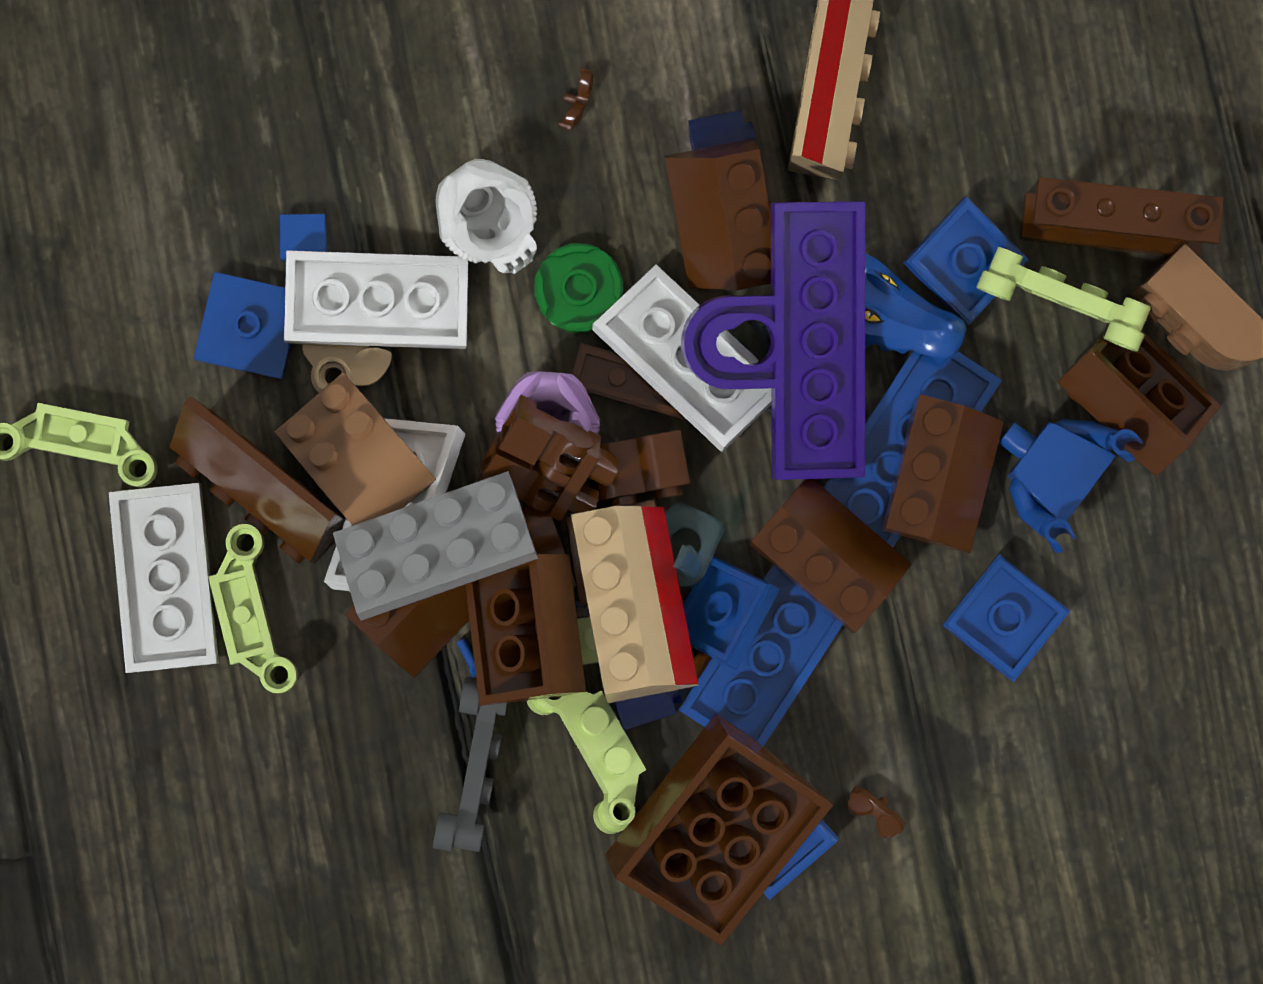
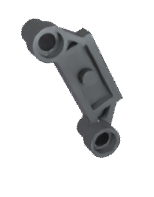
(461, 829)

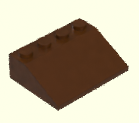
(254, 481)
(717, 830)

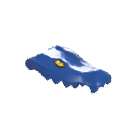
(905, 320)

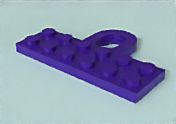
(815, 340)

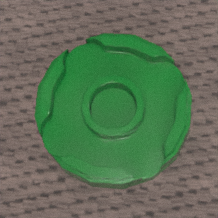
(577, 286)

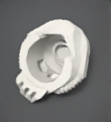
(487, 215)

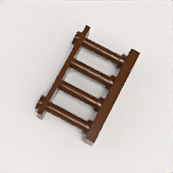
(1120, 217)

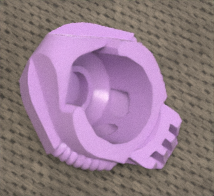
(556, 395)

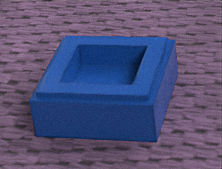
(302, 233)

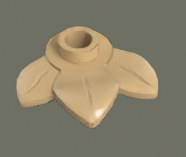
(359, 363)

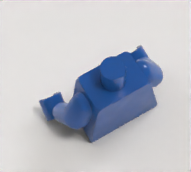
(1059, 470)

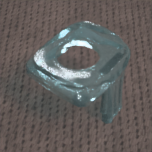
(690, 564)

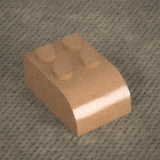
(1202, 313)
(354, 453)

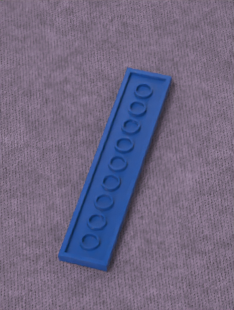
(796, 626)

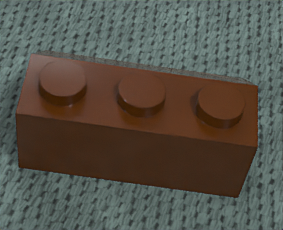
(722, 215)
(1141, 394)
(942, 474)
(831, 554)
(417, 630)
(526, 632)

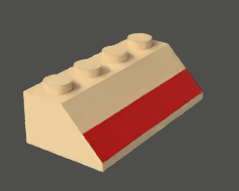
(831, 87)
(634, 601)

